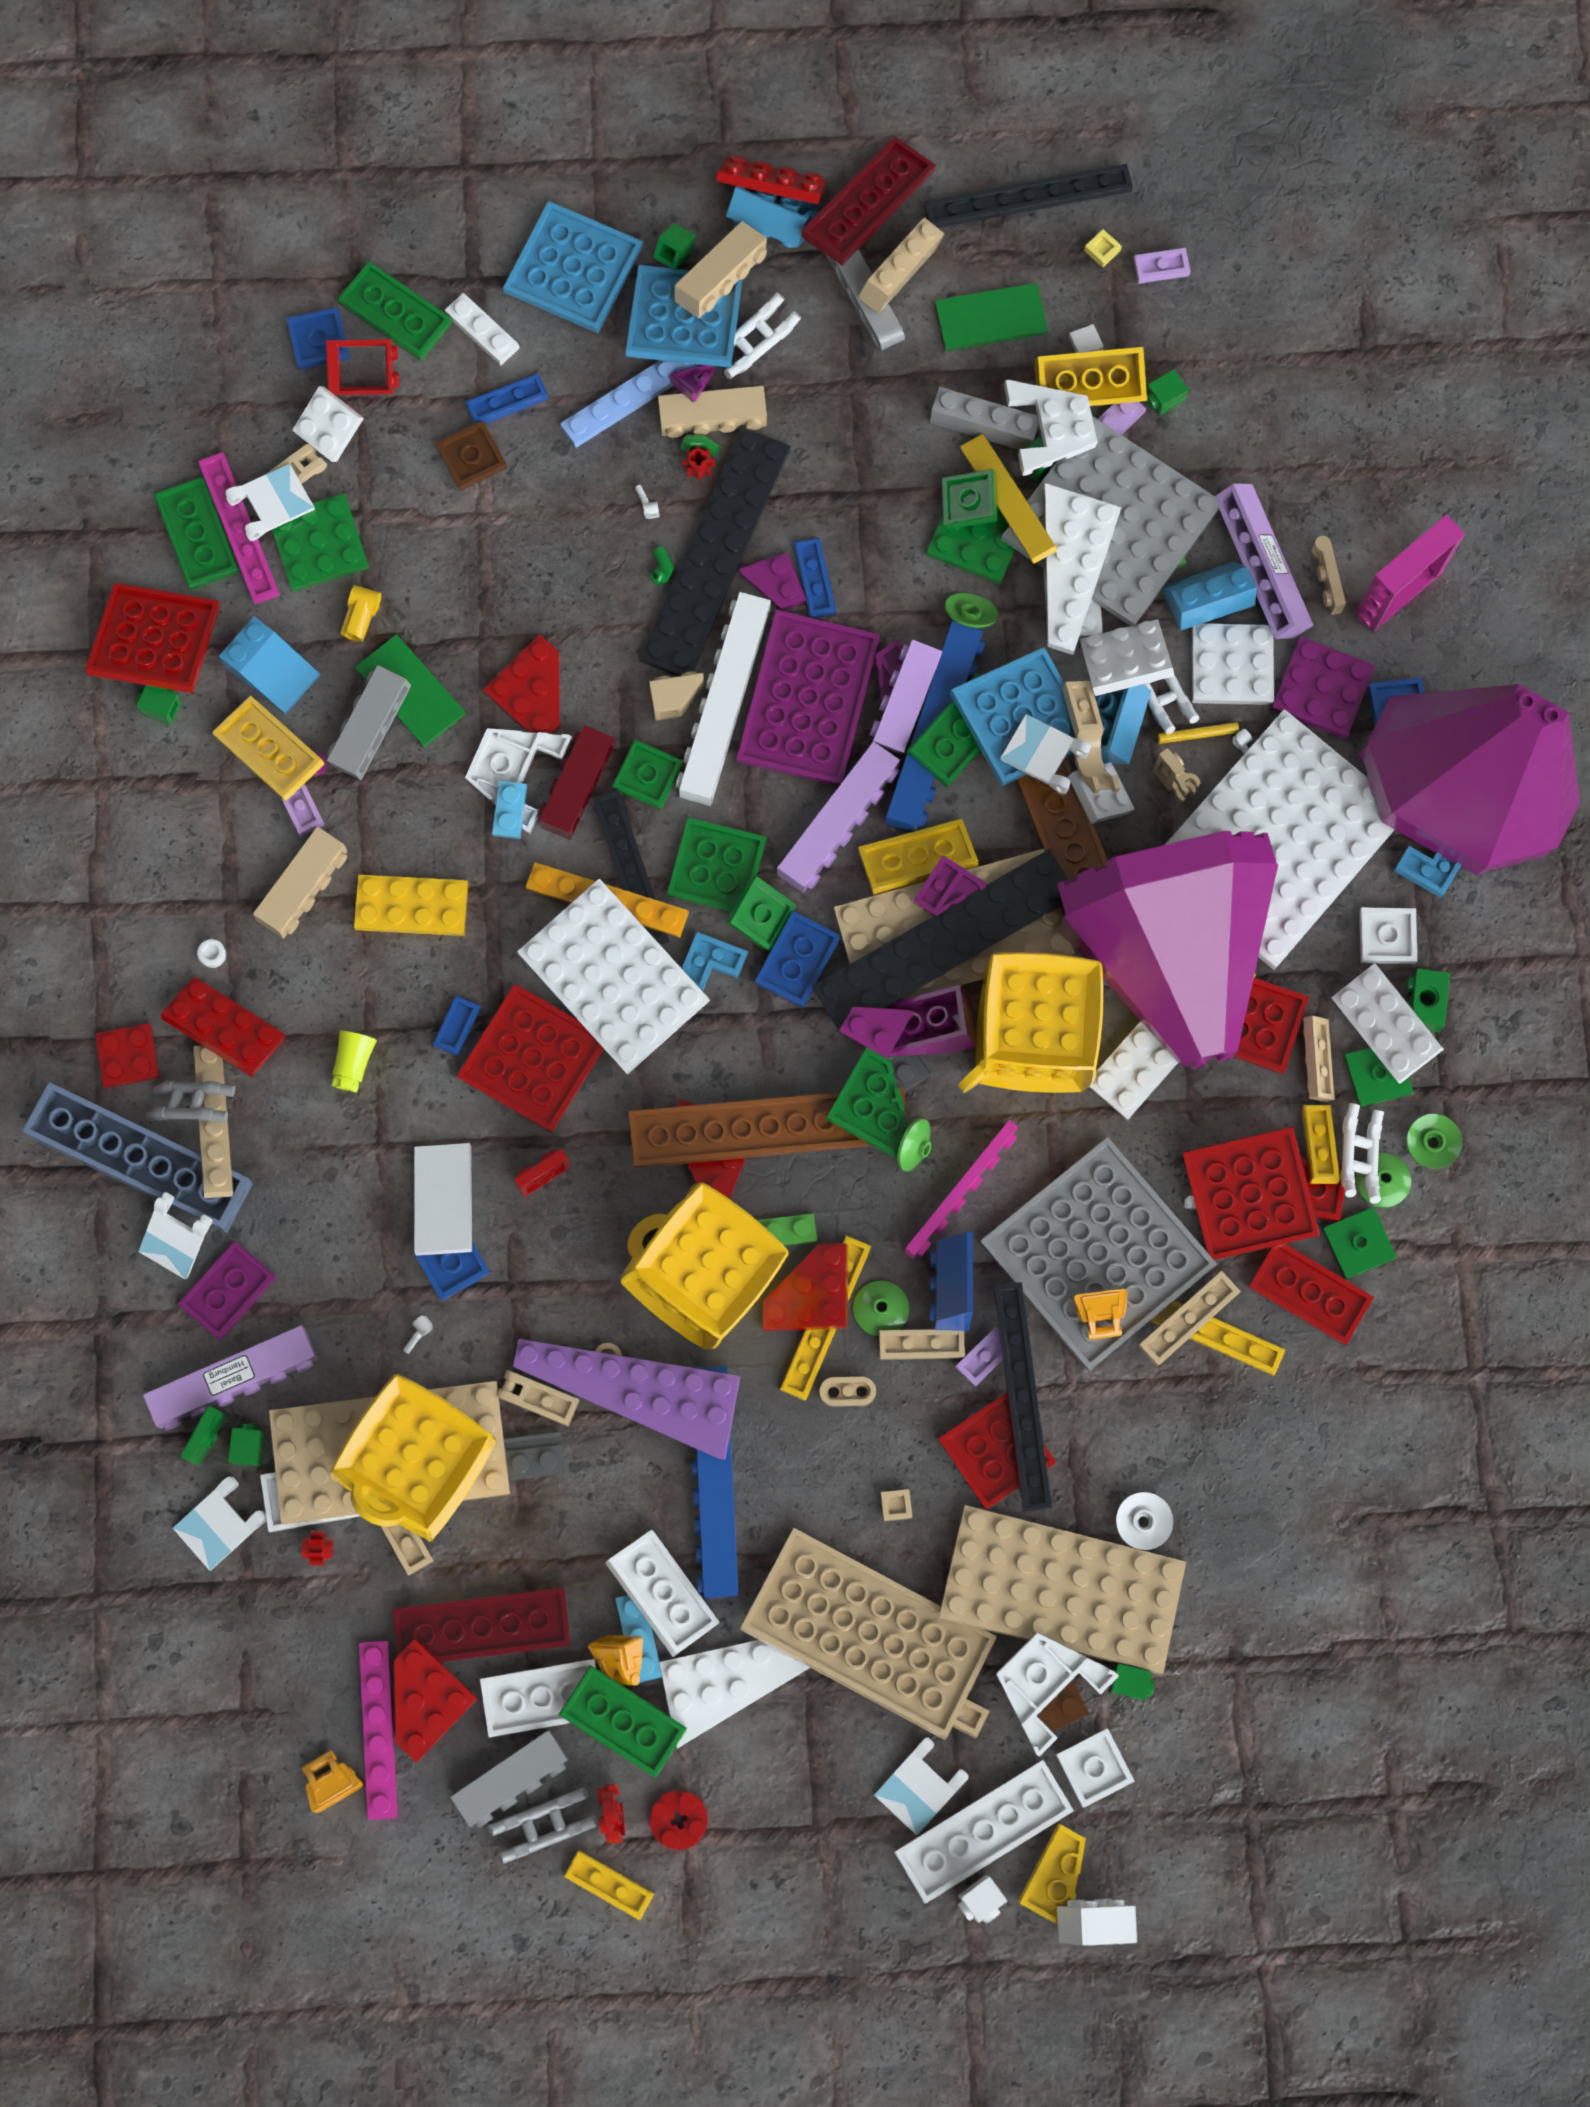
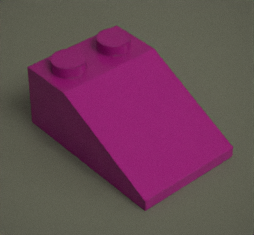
(939, 1023)

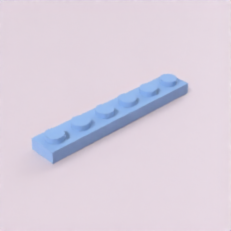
(621, 401)

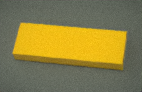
(1320, 1144)
(609, 1885)

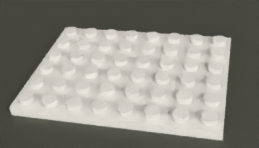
(1316, 819)

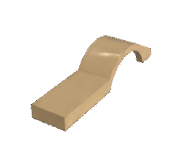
(1089, 728)

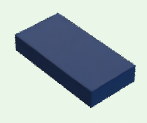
(456, 1026)

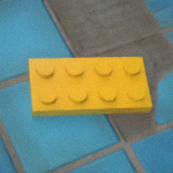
(268, 748)
(914, 855)
(411, 905)

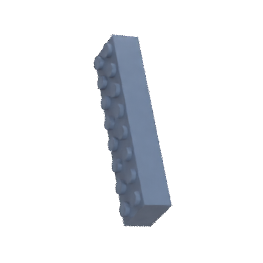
(130, 1154)

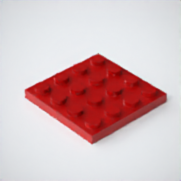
(153, 637)
(532, 1058)
(1251, 1193)

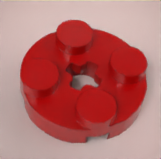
(664, 1811)
(613, 1819)

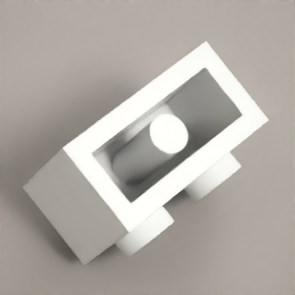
(981, 1900)

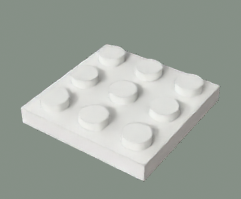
(1126, 657)
(1232, 664)

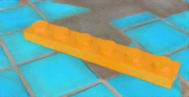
(569, 887)

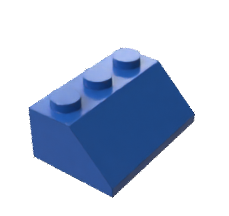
(952, 1283)

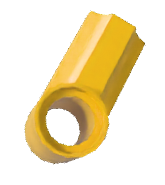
(361, 605)

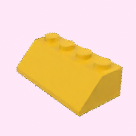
(1101, 375)

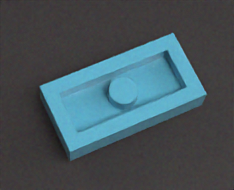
(509, 810)

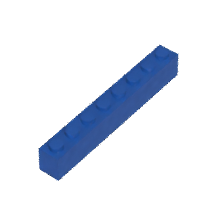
(915, 782)
(715, 1521)

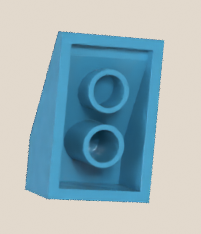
(268, 665)

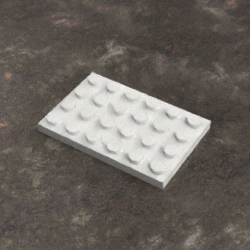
(613, 976)

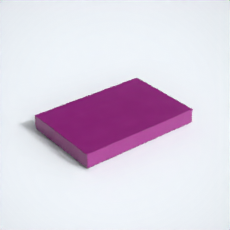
(227, 1290)

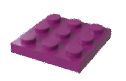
(1323, 687)

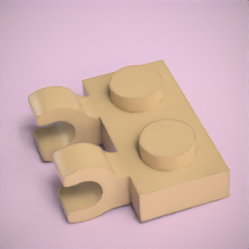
(1171, 773)

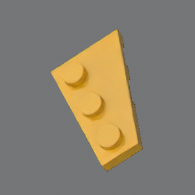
(1055, 1874)

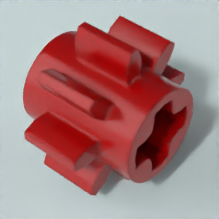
(695, 470)
(317, 1548)

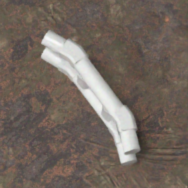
(772, 337)
(1182, 701)
(1370, 1143)

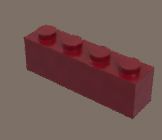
(577, 782)

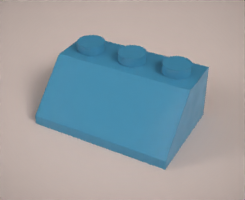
(772, 214)
(1210, 594)
(1121, 719)

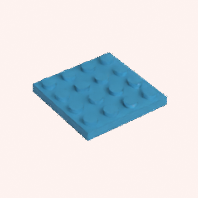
(573, 267)
(671, 333)
(1002, 698)

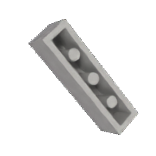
(979, 417)
(368, 722)
(510, 1778)

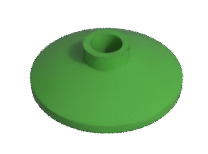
(971, 610)
(1445, 1134)
(914, 1144)
(1393, 1191)
(870, 1318)

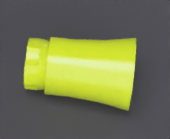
(351, 1060)

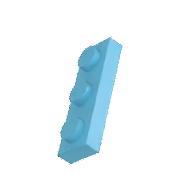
(635, 1624)

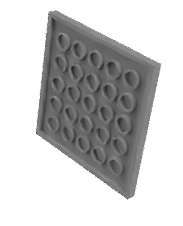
(1156, 523)
(1095, 1234)

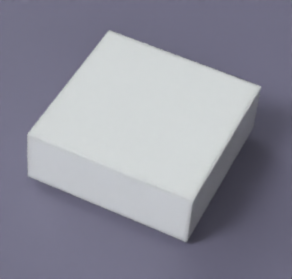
(1086, 340)

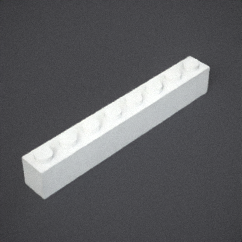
(724, 698)

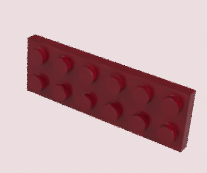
(868, 201)
(486, 1625)

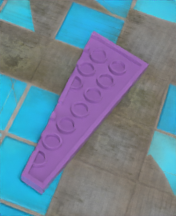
(668, 1398)

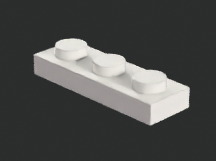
(482, 329)

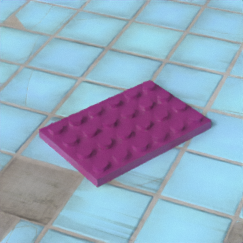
(808, 698)

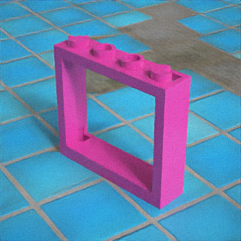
(1409, 573)

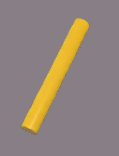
(1198, 733)

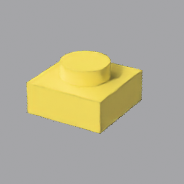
(1103, 248)

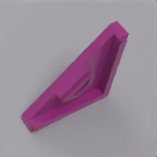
(692, 380)

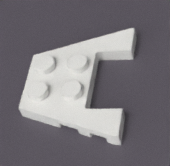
(1063, 422)
(507, 757)
(1039, 1675)

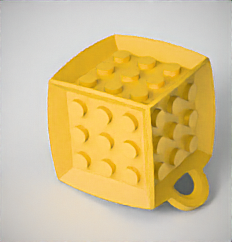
(1038, 1023)
(702, 1265)
(411, 1459)

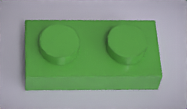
(792, 1229)

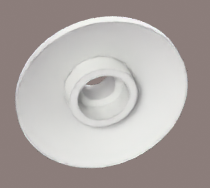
(1159, 1521)

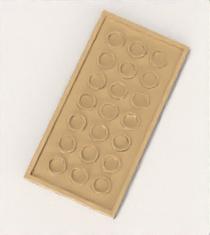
(881, 918)
(312, 1436)
(1065, 1586)
(868, 1633)

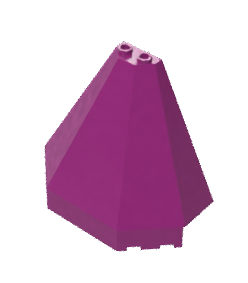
(1475, 773)
(1178, 935)

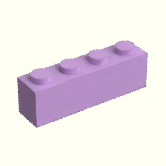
(906, 696)

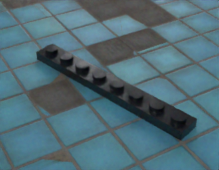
(1029, 196)
(1022, 1397)

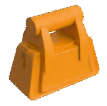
(1099, 1307)
(619, 1657)
(330, 1786)

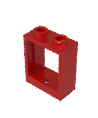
(334, 366)

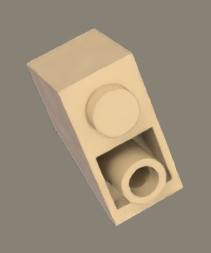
(674, 695)

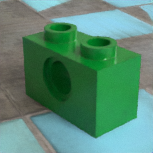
(1436, 987)

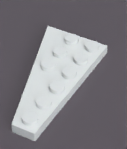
(1082, 535)
(721, 1682)

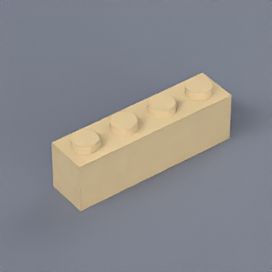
(901, 265)
(720, 270)
(713, 411)
(300, 883)

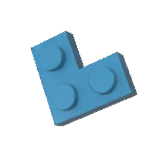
(1431, 874)
(709, 954)

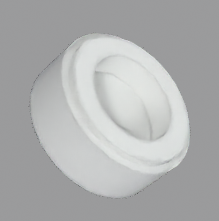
(211, 953)

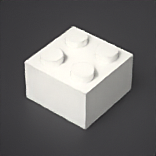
(1096, 1922)

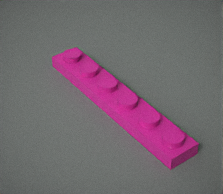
(235, 518)
(955, 1199)
(378, 1730)

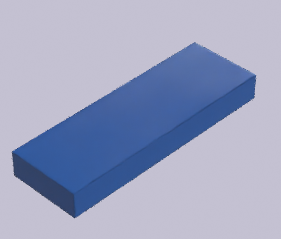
(507, 399)
(814, 578)

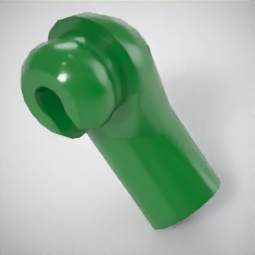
(705, 443)
(664, 568)

